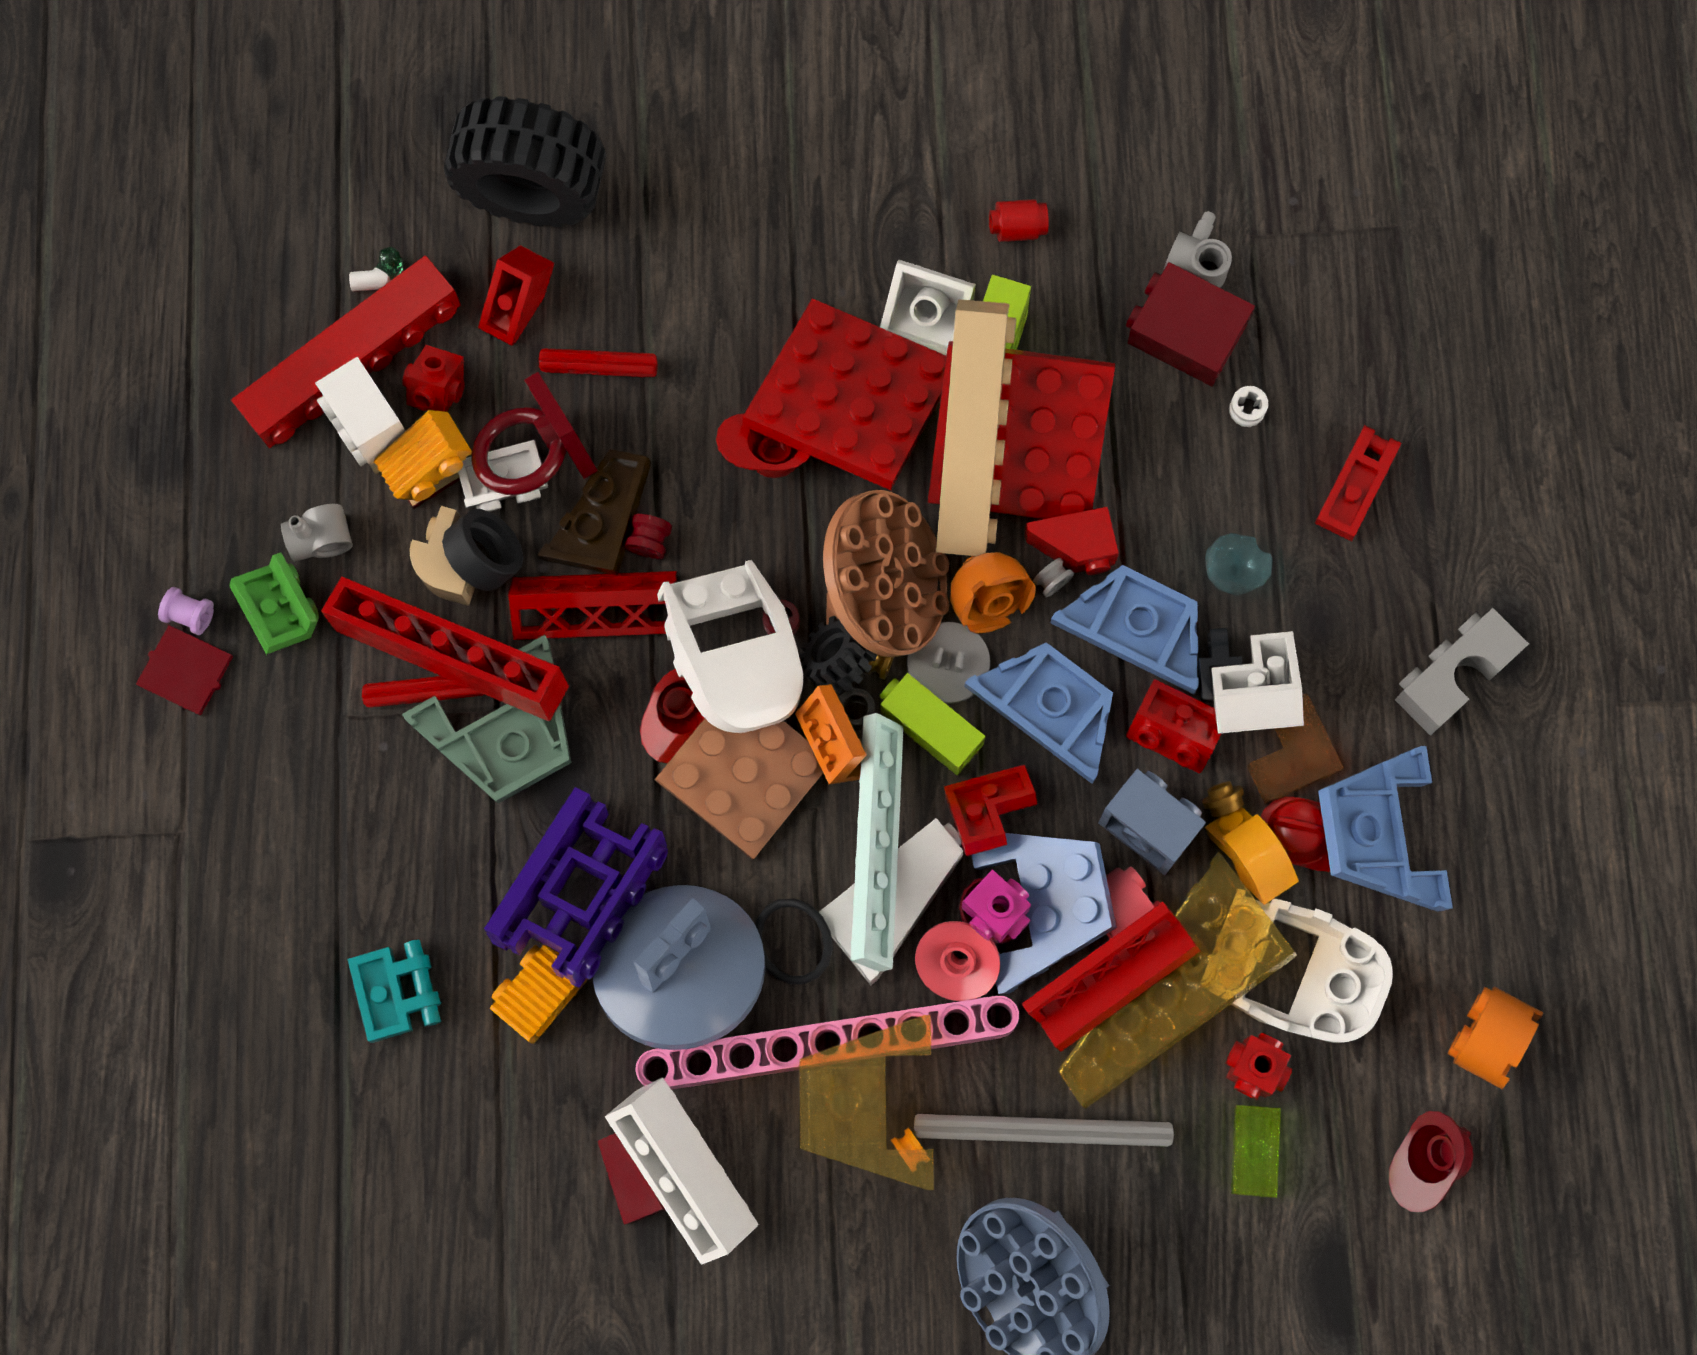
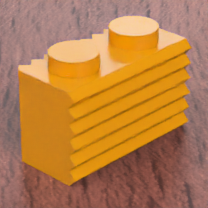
(423, 456)
(534, 995)

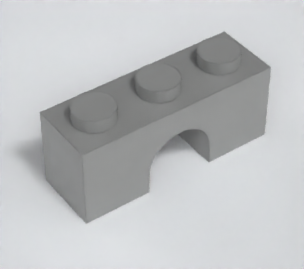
(1485, 645)

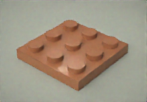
(742, 780)

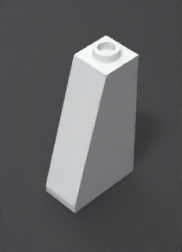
(921, 872)

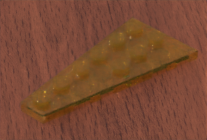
(1236, 955)

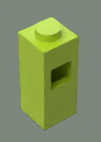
(931, 723)

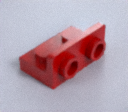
(1175, 726)

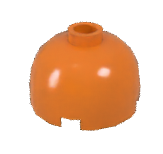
(989, 590)

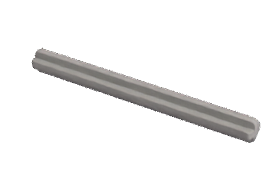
(1043, 1130)

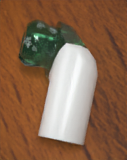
(388, 268)

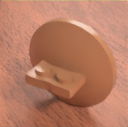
(884, 573)

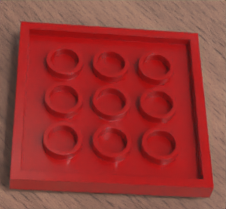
(849, 394)
(1049, 436)

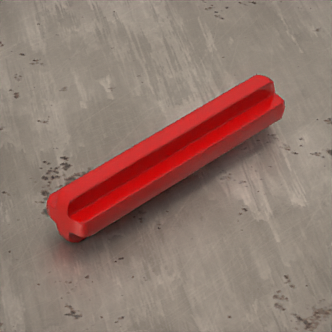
(598, 362)
(413, 691)

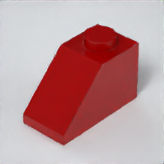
(515, 293)
(1081, 540)

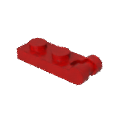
(1357, 484)

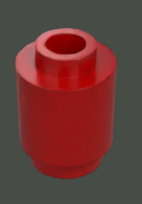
(1019, 220)

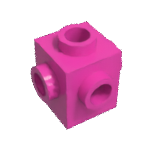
(997, 892)

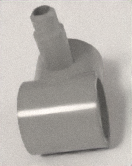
(1192, 250)
(318, 533)

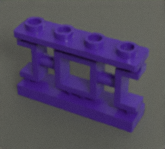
(549, 871)

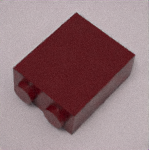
(1188, 323)

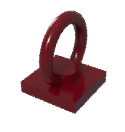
(552, 427)

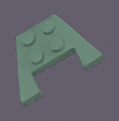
(503, 748)

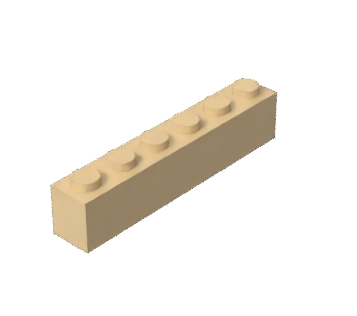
(972, 427)

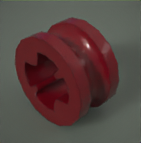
(794, 620)

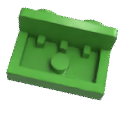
(275, 604)

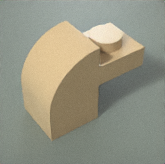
(433, 565)

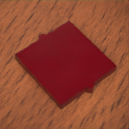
(184, 670)

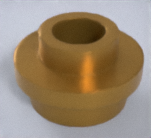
(1223, 799)

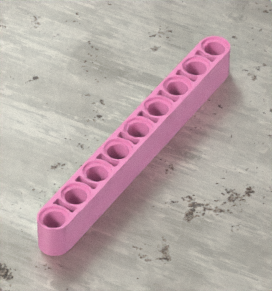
(806, 1036)

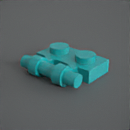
(381, 994)

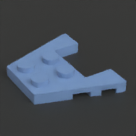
(1368, 834)
(1066, 896)

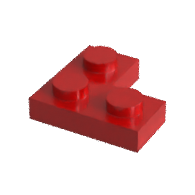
(981, 800)

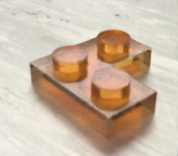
(1303, 760)

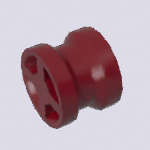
(648, 536)

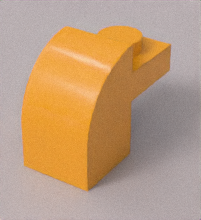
(1255, 853)

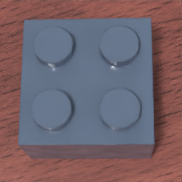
(1152, 820)

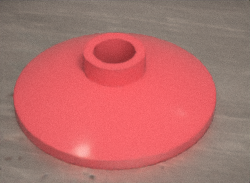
(956, 977)

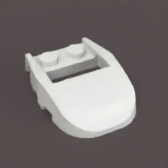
(743, 682)
(1341, 984)

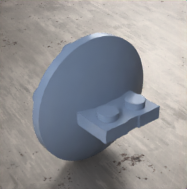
(681, 968)
(1032, 1280)

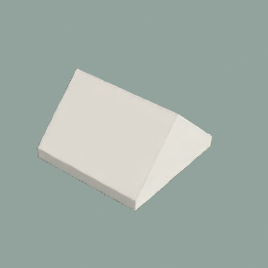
(924, 305)

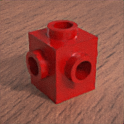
(434, 380)
(1247, 1077)

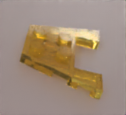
(847, 1103)

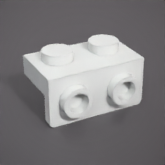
(506, 462)

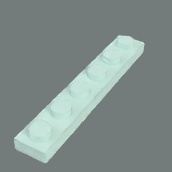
(877, 844)

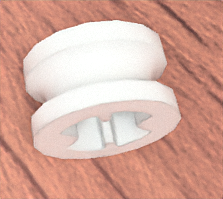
(1240, 397)

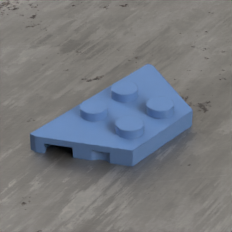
(1138, 624)
(1051, 704)

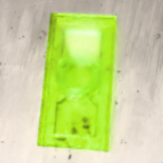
(1255, 1151)

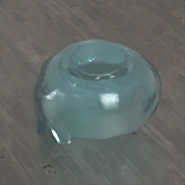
(1237, 564)

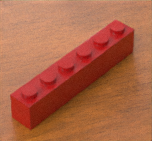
(371, 331)
(446, 648)

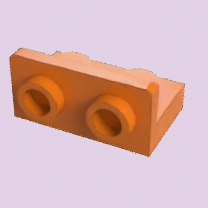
(831, 735)

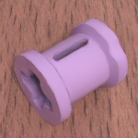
(186, 610)

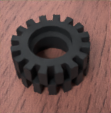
(834, 657)

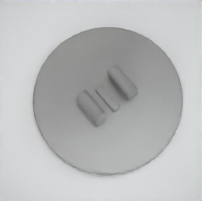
(949, 661)

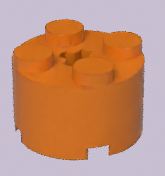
(1496, 1037)

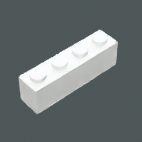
(682, 1171)

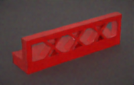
(584, 593)
(1111, 976)

